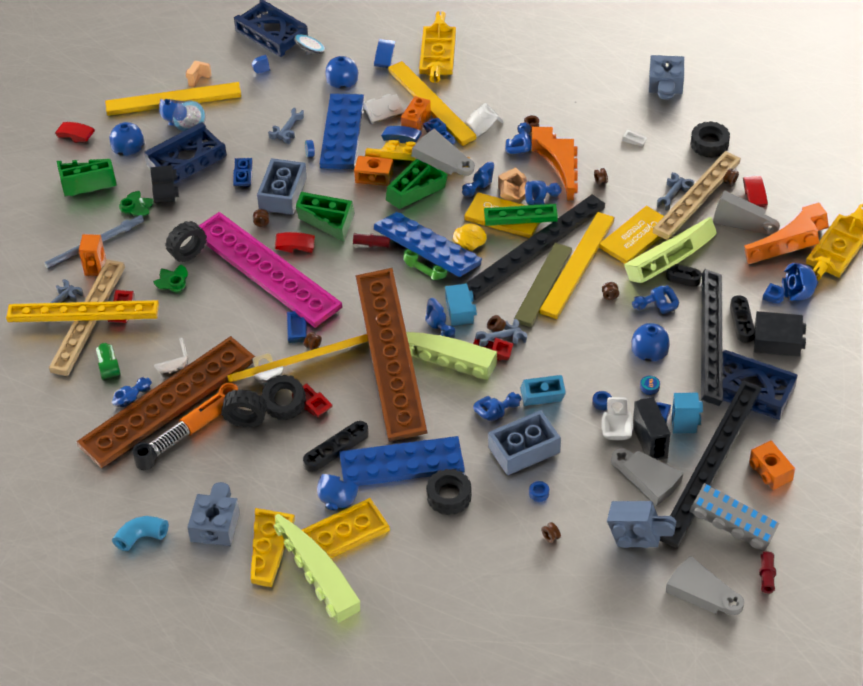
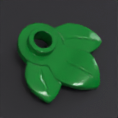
(136, 204)
(172, 279)

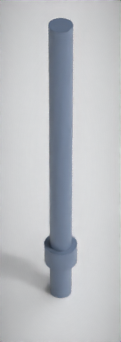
(125, 226)

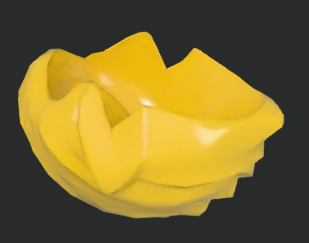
(469, 236)

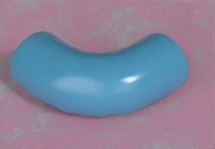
(139, 528)

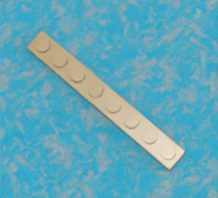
(695, 196)
(80, 330)

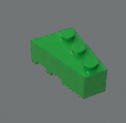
(86, 177)
(415, 183)
(326, 213)

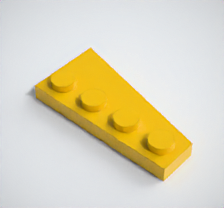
(267, 547)

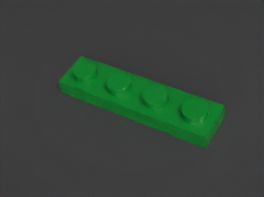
(520, 214)

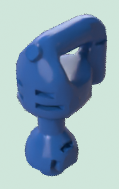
(521, 142)
(481, 179)
(538, 190)
(658, 298)
(436, 318)
(127, 394)
(496, 408)

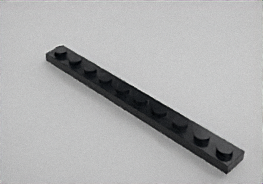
(534, 246)
(711, 338)
(712, 458)

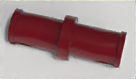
(371, 240)
(767, 572)

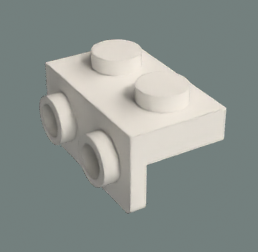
(383, 108)

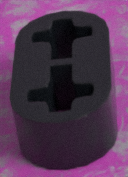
(684, 275)

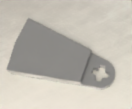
(441, 154)
(744, 215)
(647, 474)
(702, 588)

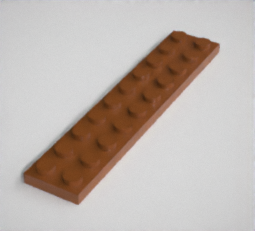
(391, 355)
(165, 402)

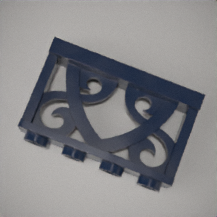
(249, 23)
(190, 139)
(769, 375)

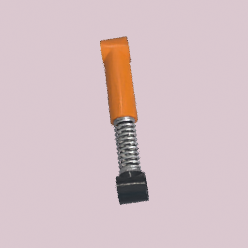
(146, 453)

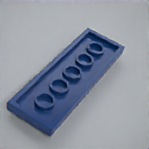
(342, 131)
(428, 244)
(401, 461)

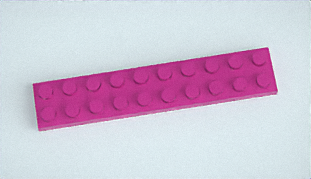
(269, 270)

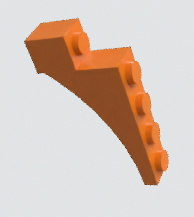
(560, 155)
(796, 235)

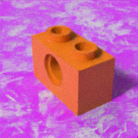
(416, 113)
(373, 170)
(92, 254)
(771, 465)

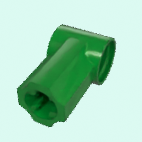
(107, 363)

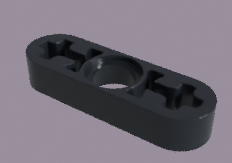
(745, 312)

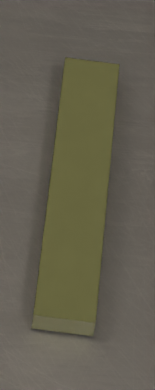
(543, 284)

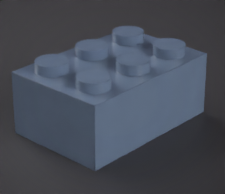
(281, 186)
(524, 442)

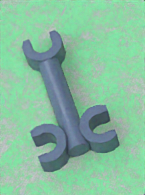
(285, 133)
(676, 183)
(67, 290)
(510, 330)

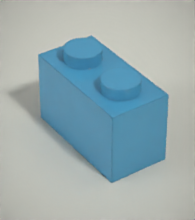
(460, 305)
(542, 390)
(686, 413)

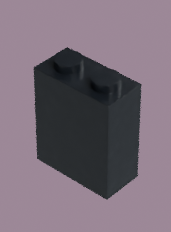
(779, 333)
(651, 428)

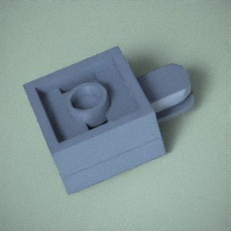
(666, 79)
(214, 517)
(638, 524)

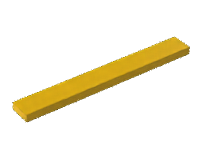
(152, 101)
(439, 109)
(576, 265)
(82, 311)
(298, 358)

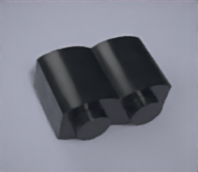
(163, 184)

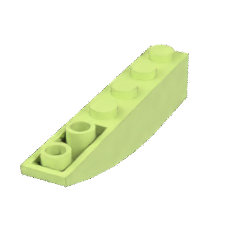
(670, 252)
(453, 354)
(319, 570)

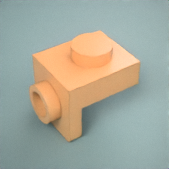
(196, 71)
(513, 176)
(512, 192)

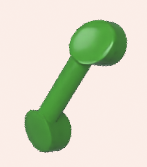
(411, 260)

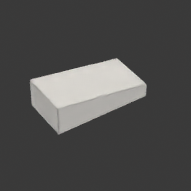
(634, 138)

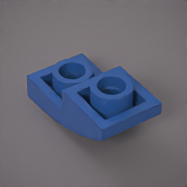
(384, 53)
(439, 126)
(403, 133)
(243, 172)

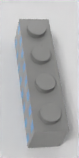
(734, 517)

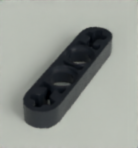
(334, 444)

